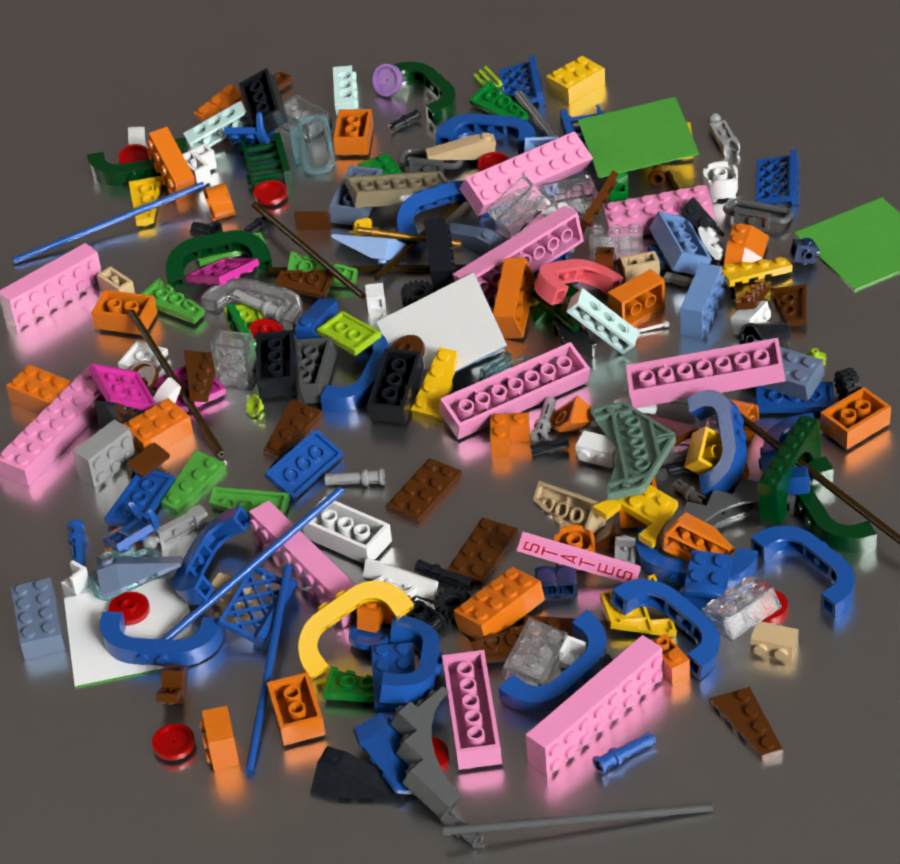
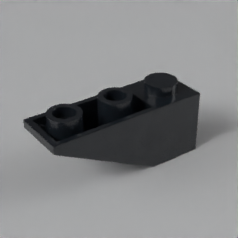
(579, 339)

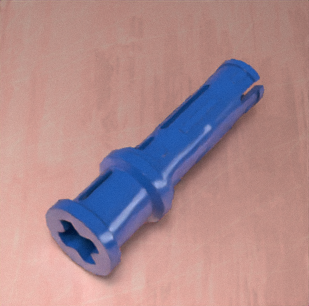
(76, 540)
(615, 756)

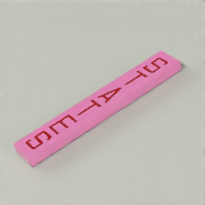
(577, 558)

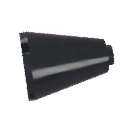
(764, 331)

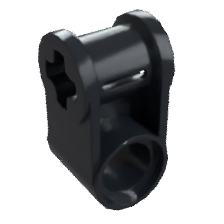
(428, 615)

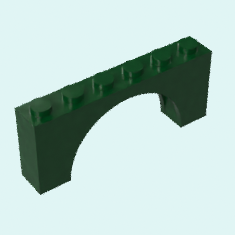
(773, 485)

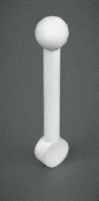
(665, 324)

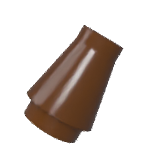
(657, 175)

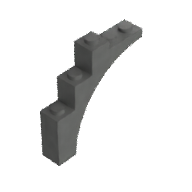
(727, 506)
(424, 774)

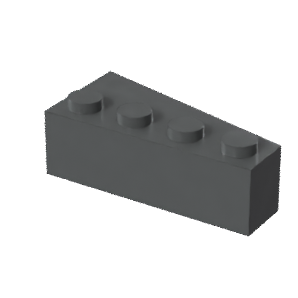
(315, 366)

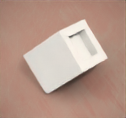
(375, 297)
(77, 580)
(571, 651)

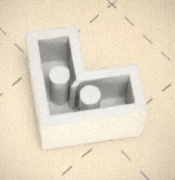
(200, 162)

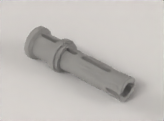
(266, 307)
(544, 419)
(364, 477)

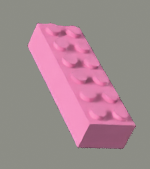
(644, 209)
(50, 285)
(471, 710)

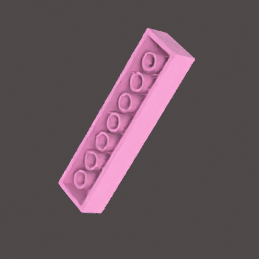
(540, 165)
(538, 243)
(714, 369)
(514, 390)
(51, 431)
(309, 565)
(594, 705)

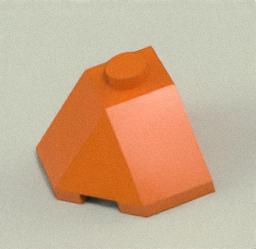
(571, 416)

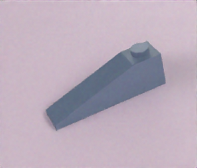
(476, 238)
(120, 572)

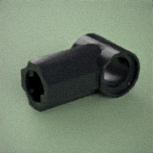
(205, 229)

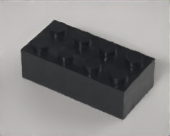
(263, 95)
(439, 252)
(276, 364)
(395, 386)

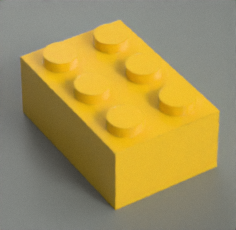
(575, 80)

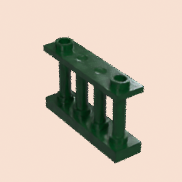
(278, 154)
(559, 310)

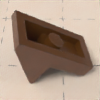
(606, 539)

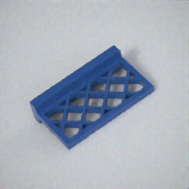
(533, 81)
(791, 179)
(265, 628)

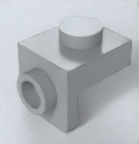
(625, 548)

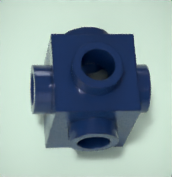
(804, 251)

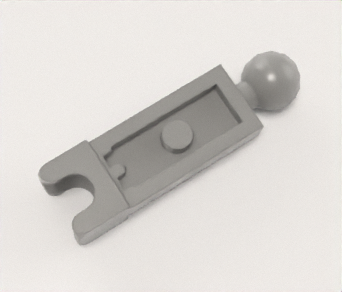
(723, 135)
(178, 528)

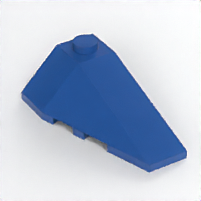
(316, 316)
(382, 744)

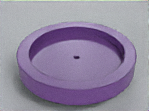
(387, 79)

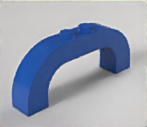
(483, 123)
(426, 200)
(354, 396)
(733, 438)
(800, 478)
(795, 540)
(674, 571)
(190, 578)
(679, 610)
(160, 651)
(417, 684)
(548, 697)

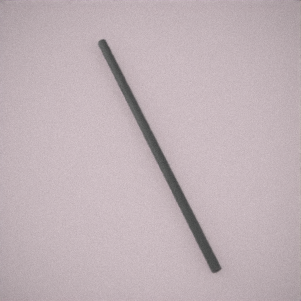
(577, 819)

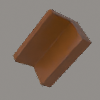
(312, 220)
(147, 461)

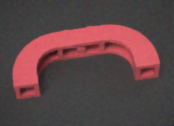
(554, 275)

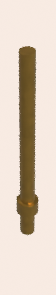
(375, 232)

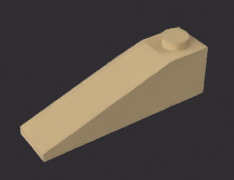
(466, 148)
(568, 507)

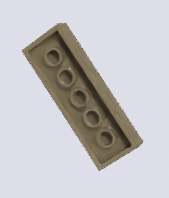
(390, 188)

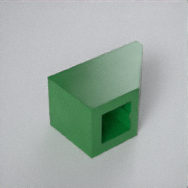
(619, 193)

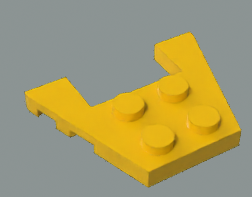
(651, 508)
(636, 620)

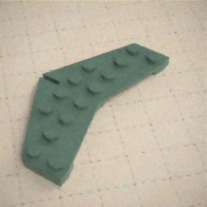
(640, 447)

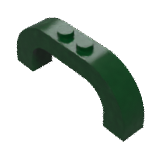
(435, 83)
(123, 173)
(211, 245)
(837, 536)

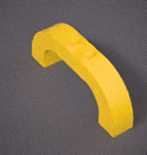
(345, 603)

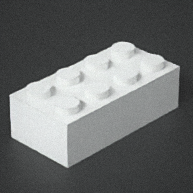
(349, 532)

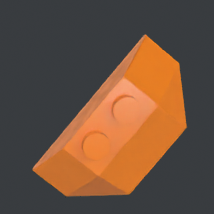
(745, 244)
(693, 534)

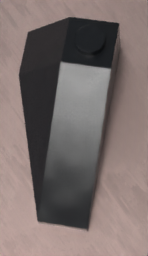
(111, 410)
(347, 776)

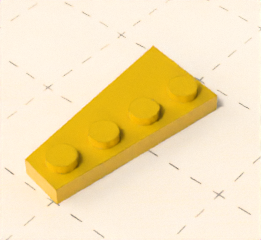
(142, 193)
(757, 270)
(436, 384)

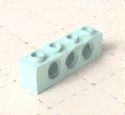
(345, 88)
(212, 129)
(602, 321)

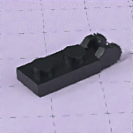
(699, 216)

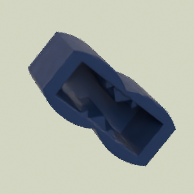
(557, 580)

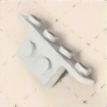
(408, 582)

